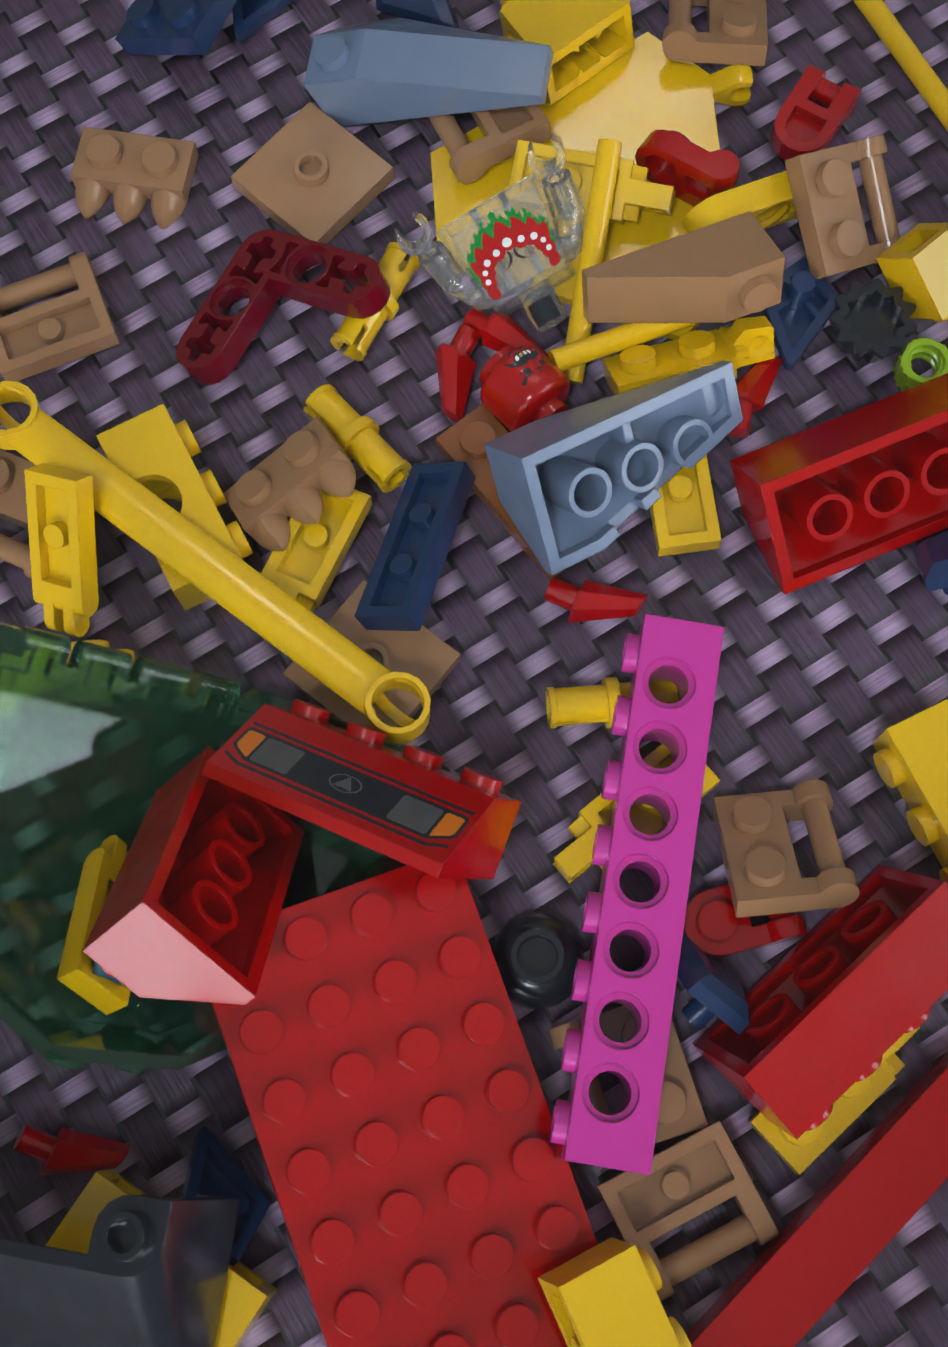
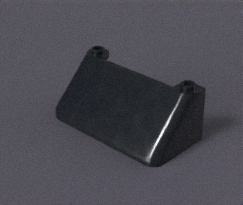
(146, 1282)

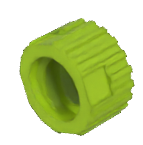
(925, 349)

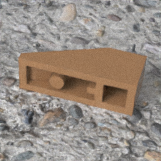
(689, 278)

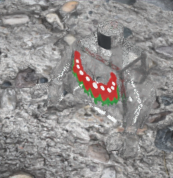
(511, 245)

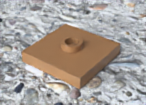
(313, 176)
(399, 651)

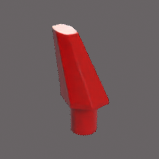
(498, 330)
(456, 371)
(753, 391)
(594, 600)
(69, 1151)

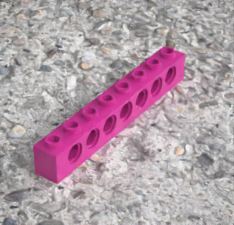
(690, 659)

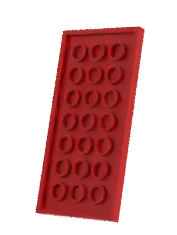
(405, 1121)

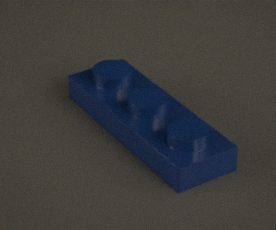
(415, 547)

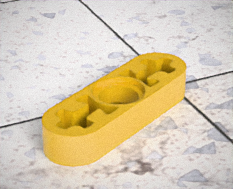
(766, 198)

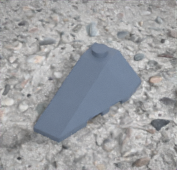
(421, 71)
(595, 465)

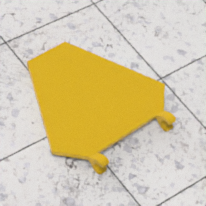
(621, 103)

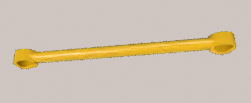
(217, 571)

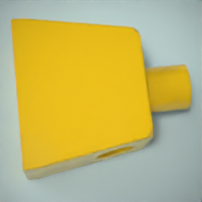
(580, 33)

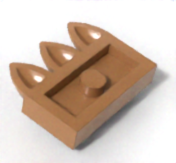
(133, 171)
(291, 485)

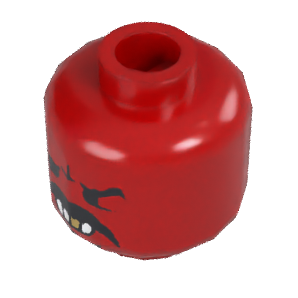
(522, 386)

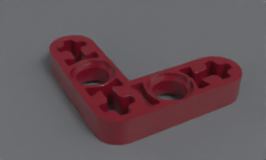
(263, 270)

